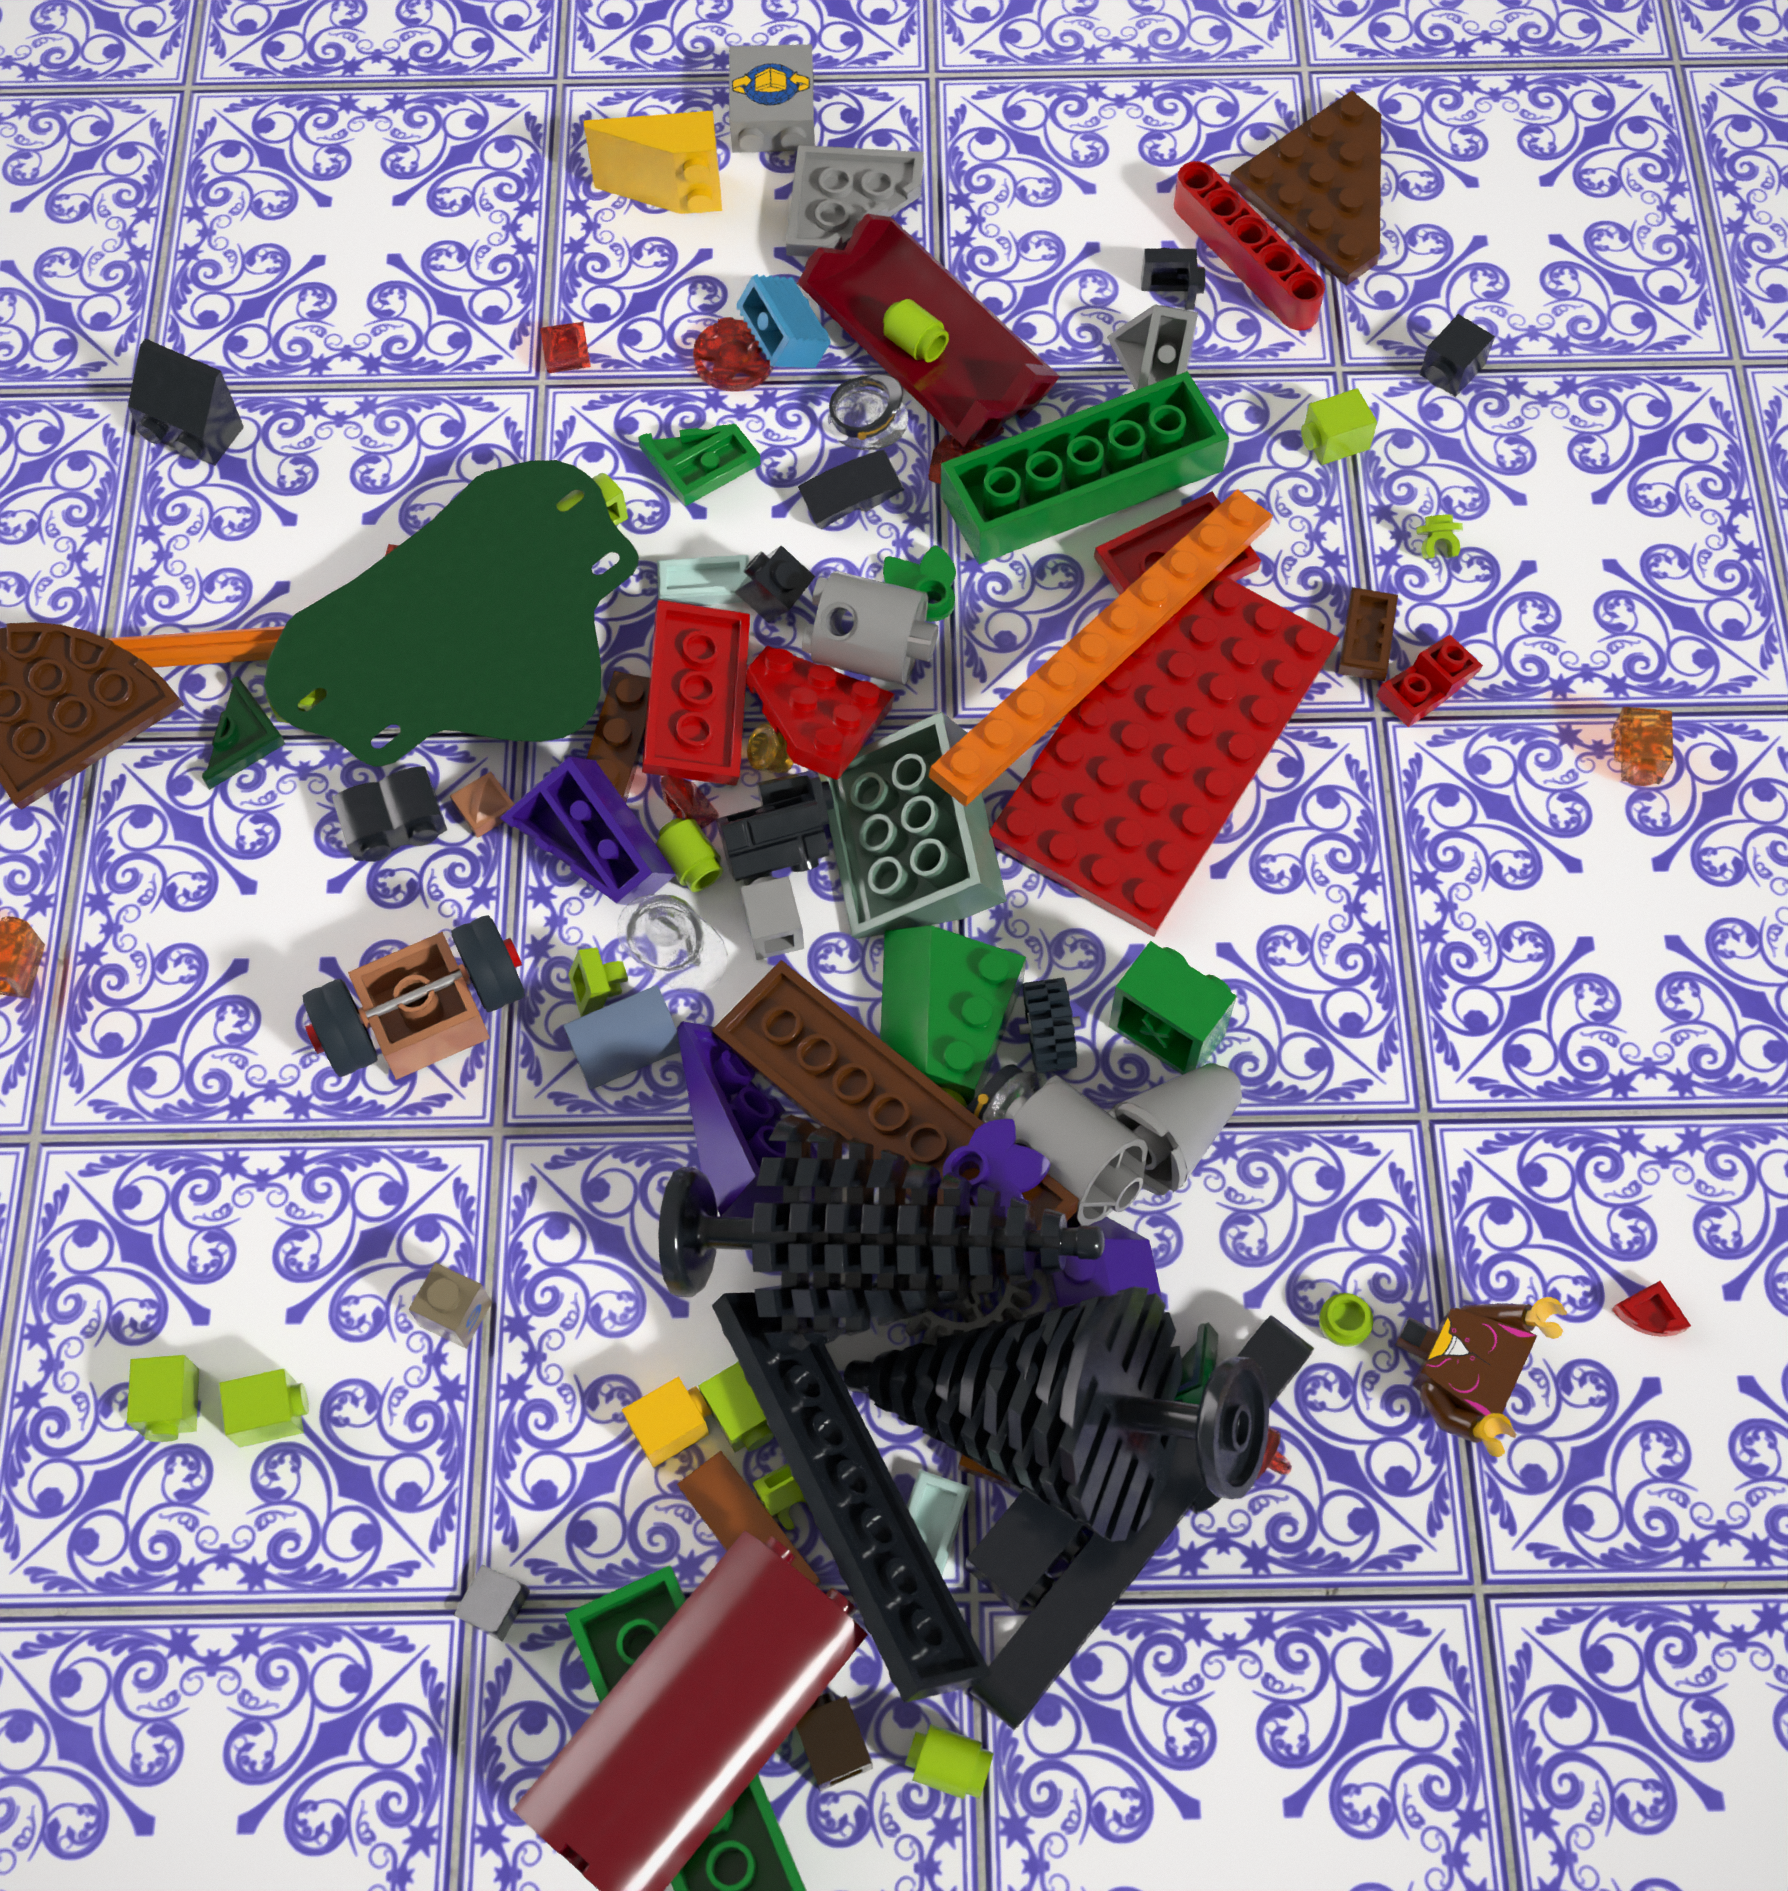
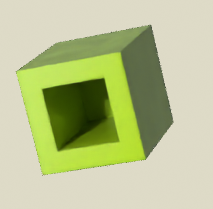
(1339, 426)
(163, 1397)
(263, 1407)
(736, 1409)

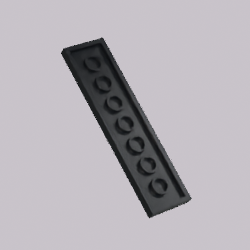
(856, 1508)

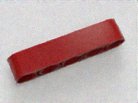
(1248, 246)

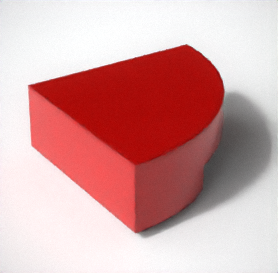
(1652, 1312)

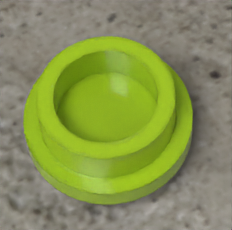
(1346, 1319)

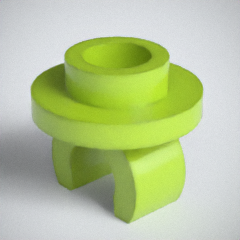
(1440, 528)

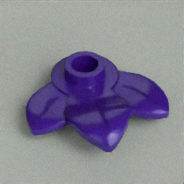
(1000, 1162)

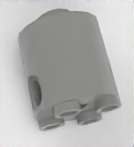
(886, 628)
(1086, 1148)

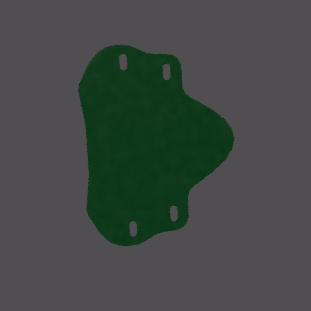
(464, 623)

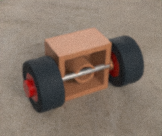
(415, 1001)

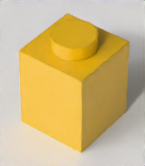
(668, 1420)

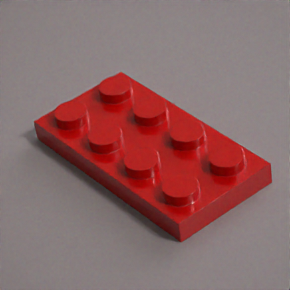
(696, 693)

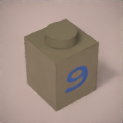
(450, 1305)

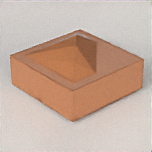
(482, 804)

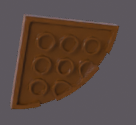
(68, 704)

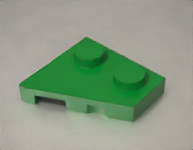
(701, 459)

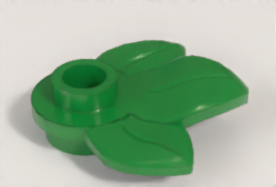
(932, 576)

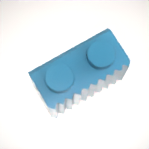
(783, 322)

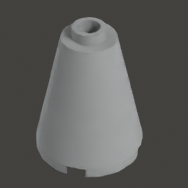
(1180, 1122)

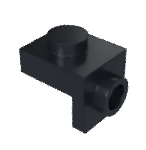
(1173, 271)
(796, 785)

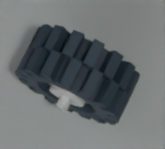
(1050, 1025)

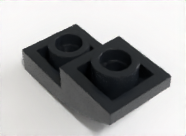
(852, 485)

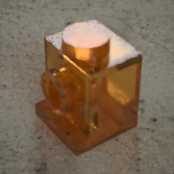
(1643, 744)

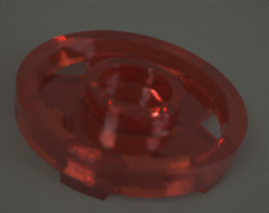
(731, 353)

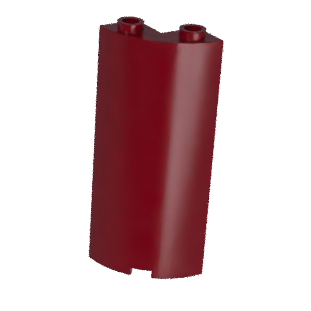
(985, 367)
(692, 1720)

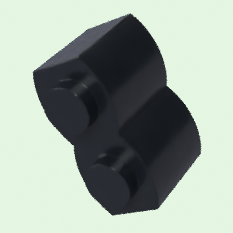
(389, 814)

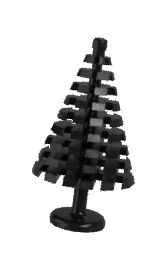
(858, 1237)
(1078, 1407)

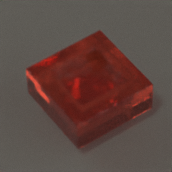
(565, 347)

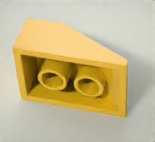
(658, 160)

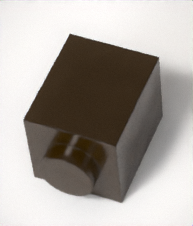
(833, 1741)

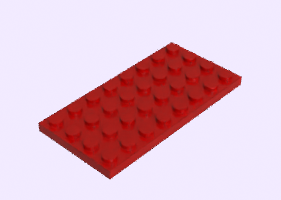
(1163, 752)

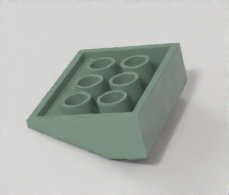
(904, 842)

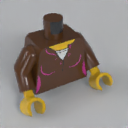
(1476, 1364)

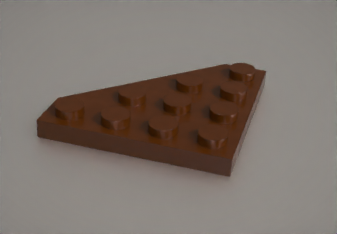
(1324, 186)

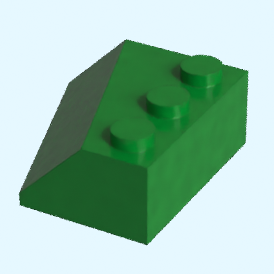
(947, 1003)

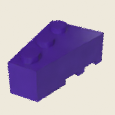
(592, 831)

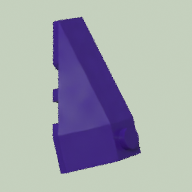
(730, 1121)

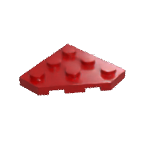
(817, 709)

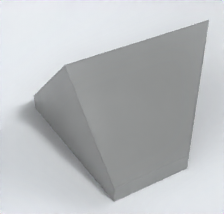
(1155, 344)

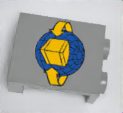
(771, 97)

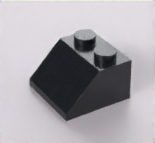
(182, 404)

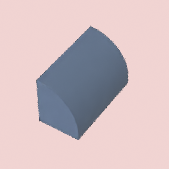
(623, 1037)

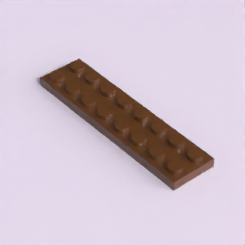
(855, 1080)

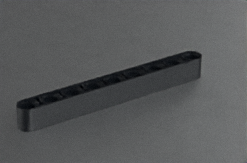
(1107, 1567)

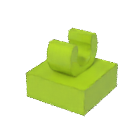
(595, 981)
(778, 1493)

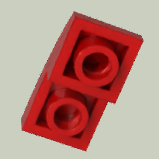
(1429, 681)

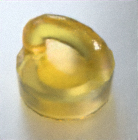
(768, 750)

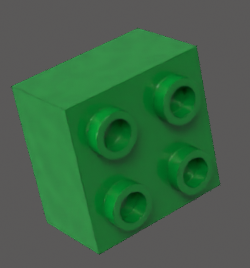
(1171, 1008)

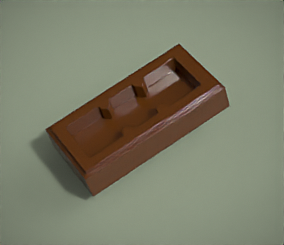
(1368, 634)

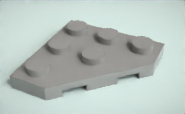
(843, 185)

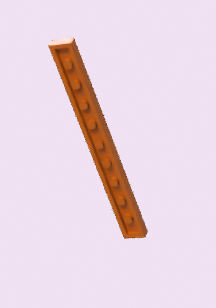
(1099, 648)

